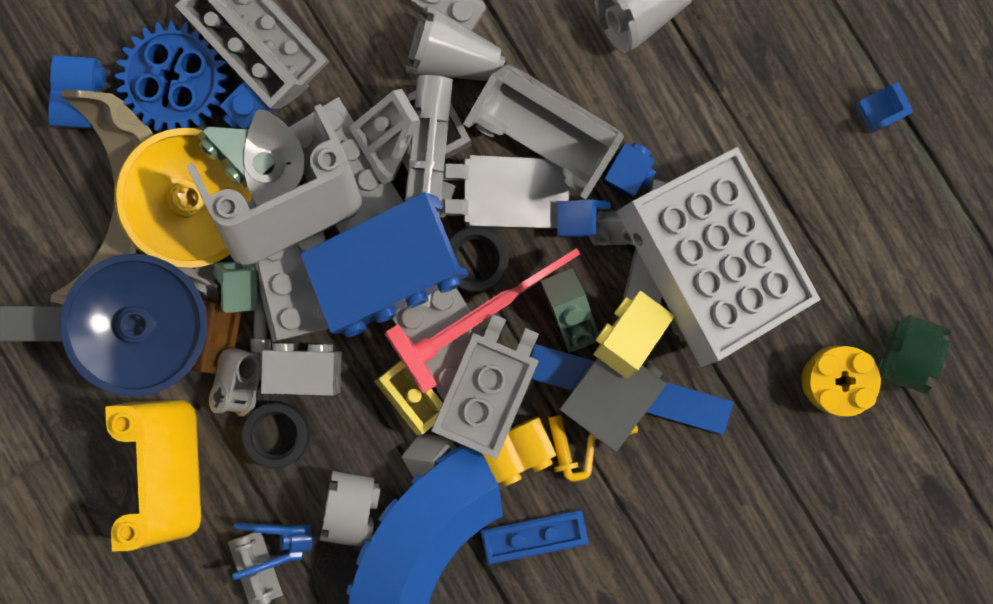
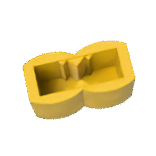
(523, 448)

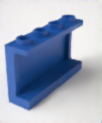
(383, 266)

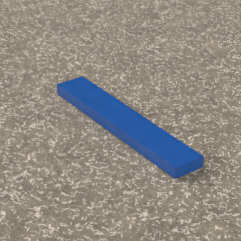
(672, 403)

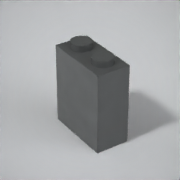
(610, 403)

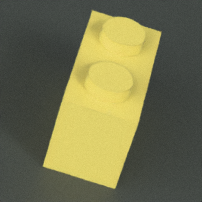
(633, 334)
(415, 407)

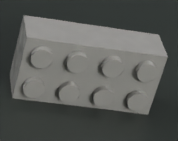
(288, 292)

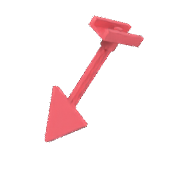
(417, 354)

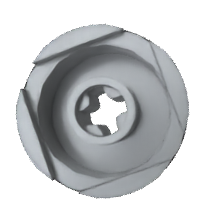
(349, 508)

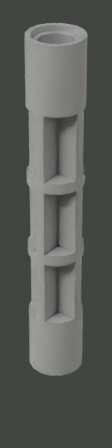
(429, 138)

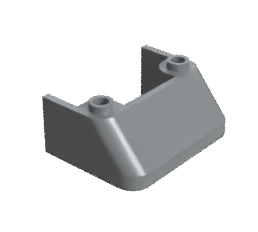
(547, 125)
(293, 216)

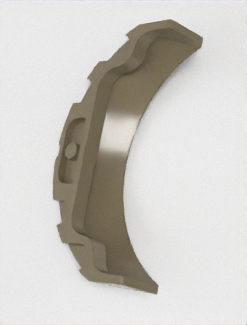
(120, 134)

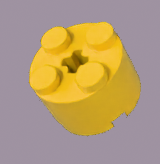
(850, 398)

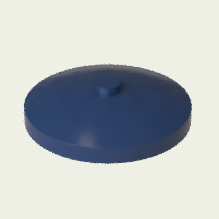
(133, 324)

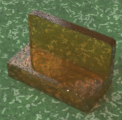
(220, 335)

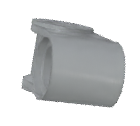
(236, 383)

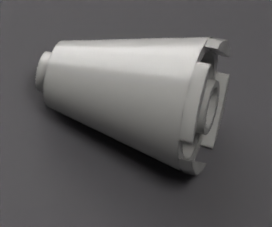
(636, 20)
(451, 50)

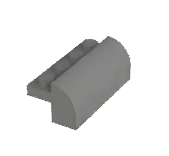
(258, 45)

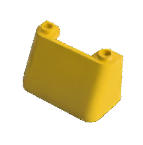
(165, 471)

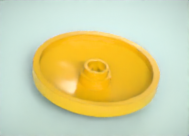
(162, 204)

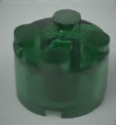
(915, 353)

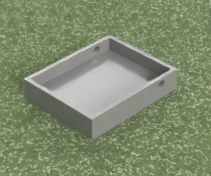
(718, 256)

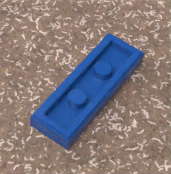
(534, 536)

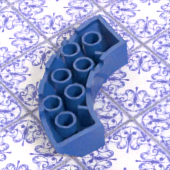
(426, 530)

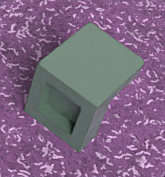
(237, 286)

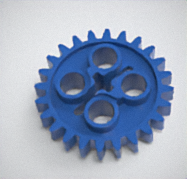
(142, 70)

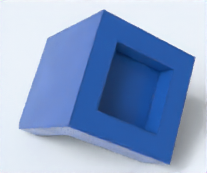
(884, 107)
(578, 217)

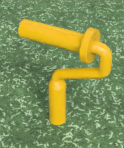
(563, 451)

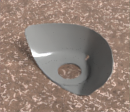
(273, 137)

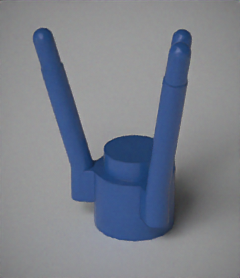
(291, 538)

